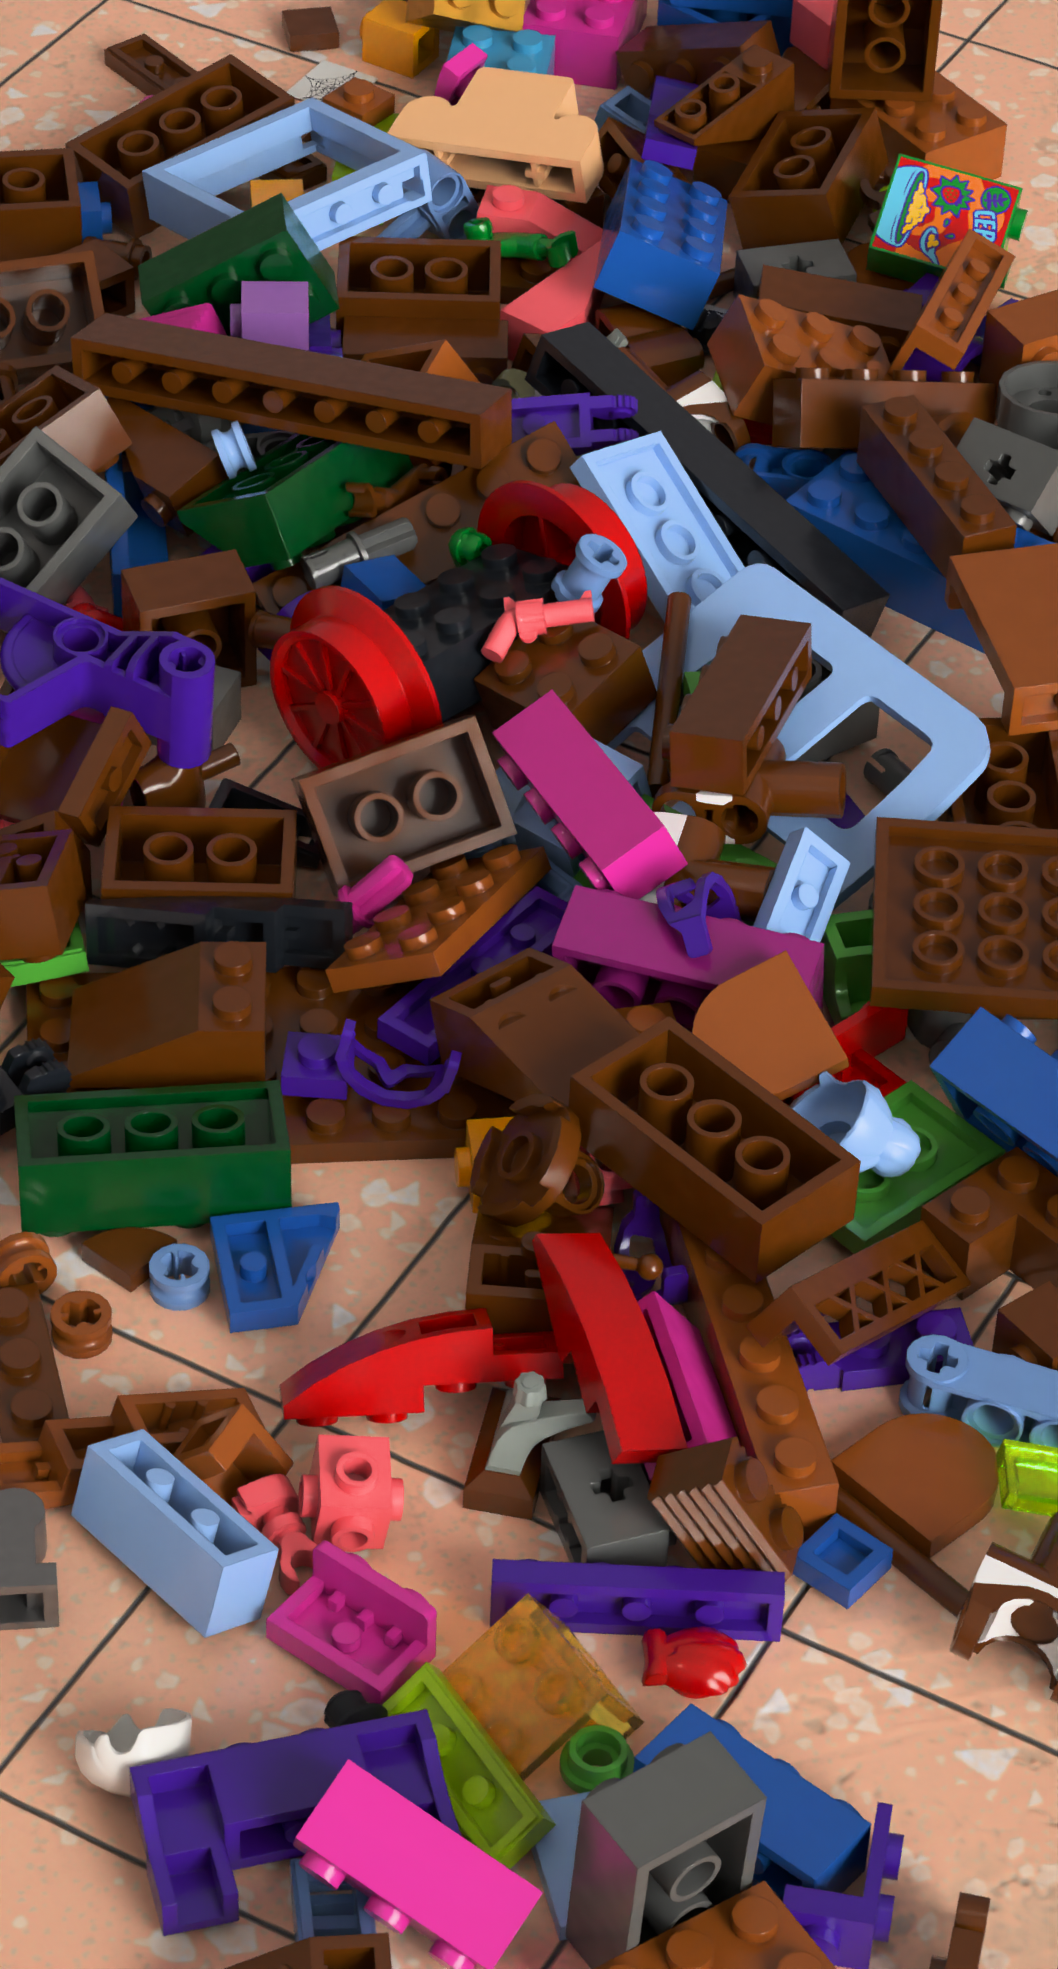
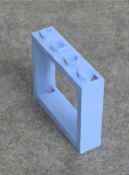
(387, 179)

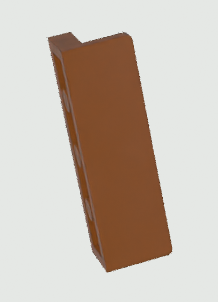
(957, 302)

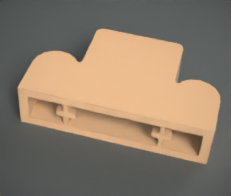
(510, 132)

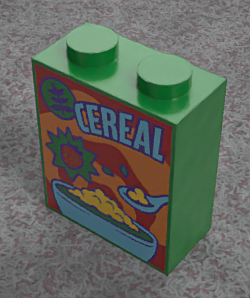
(931, 212)

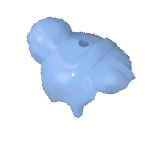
(861, 1123)

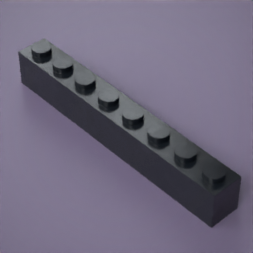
(747, 509)

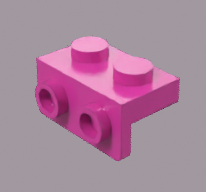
(355, 1625)

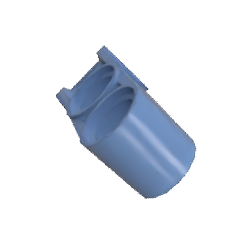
(983, 1389)

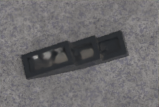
(145, 928)

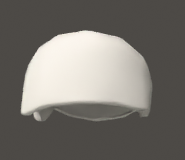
(107, 1756)

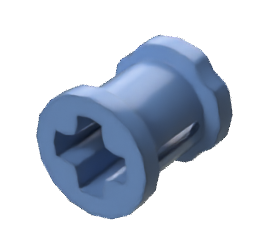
(592, 569)

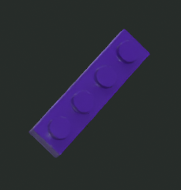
(527, 924)
(641, 1598)

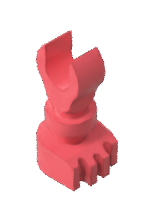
(273, 1510)

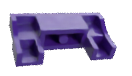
(252, 1799)

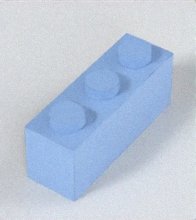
(174, 1532)

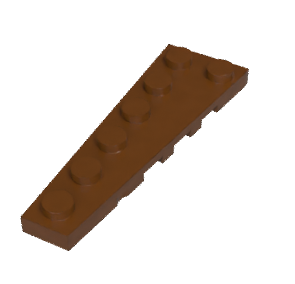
(442, 510)

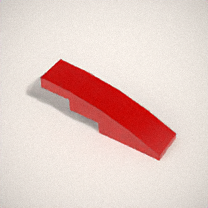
(610, 1345)

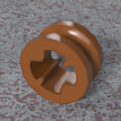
(26, 1260)
(83, 1339)

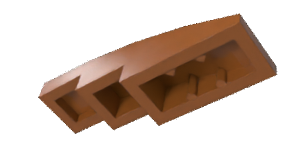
(56, 1460)

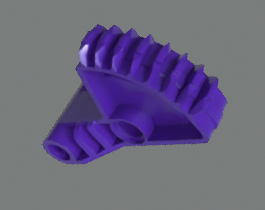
(74, 662)

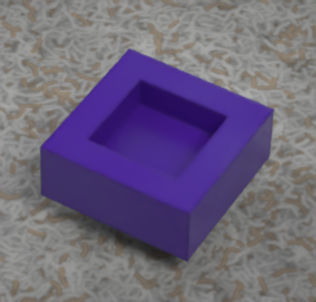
(311, 1067)

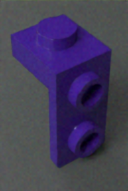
(849, 1923)

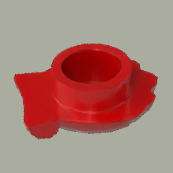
(692, 1661)

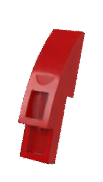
(388, 1368)

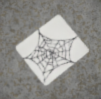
(324, 80)

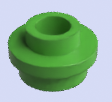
(591, 1747)

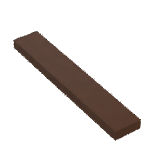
(155, 69)

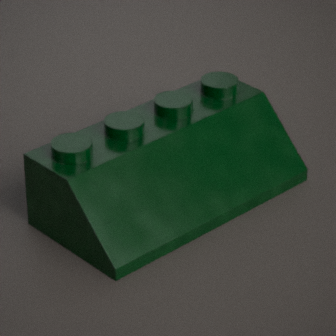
(289, 499)
(150, 1156)

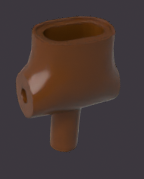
(168, 786)

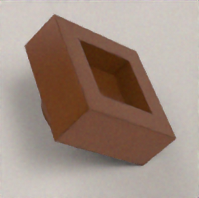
(362, 101)

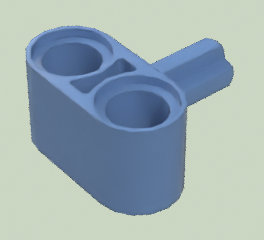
(446, 213)

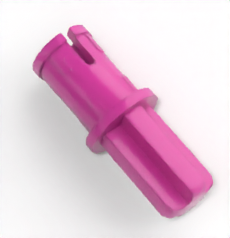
(376, 890)

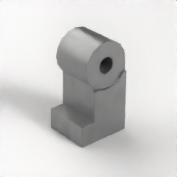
(26, 1584)

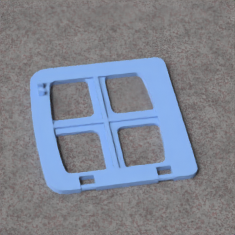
(859, 675)

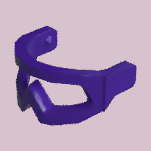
(692, 917)
(441, 1075)
(645, 1222)

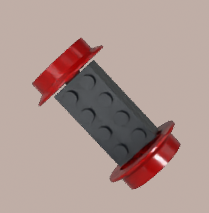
(375, 675)

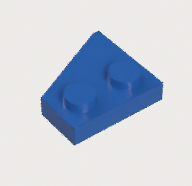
(271, 1262)

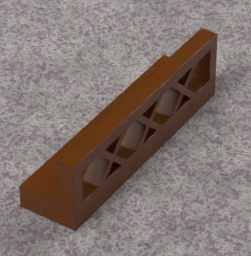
(866, 1277)

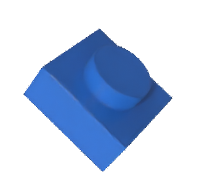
(95, 215)
(842, 1561)

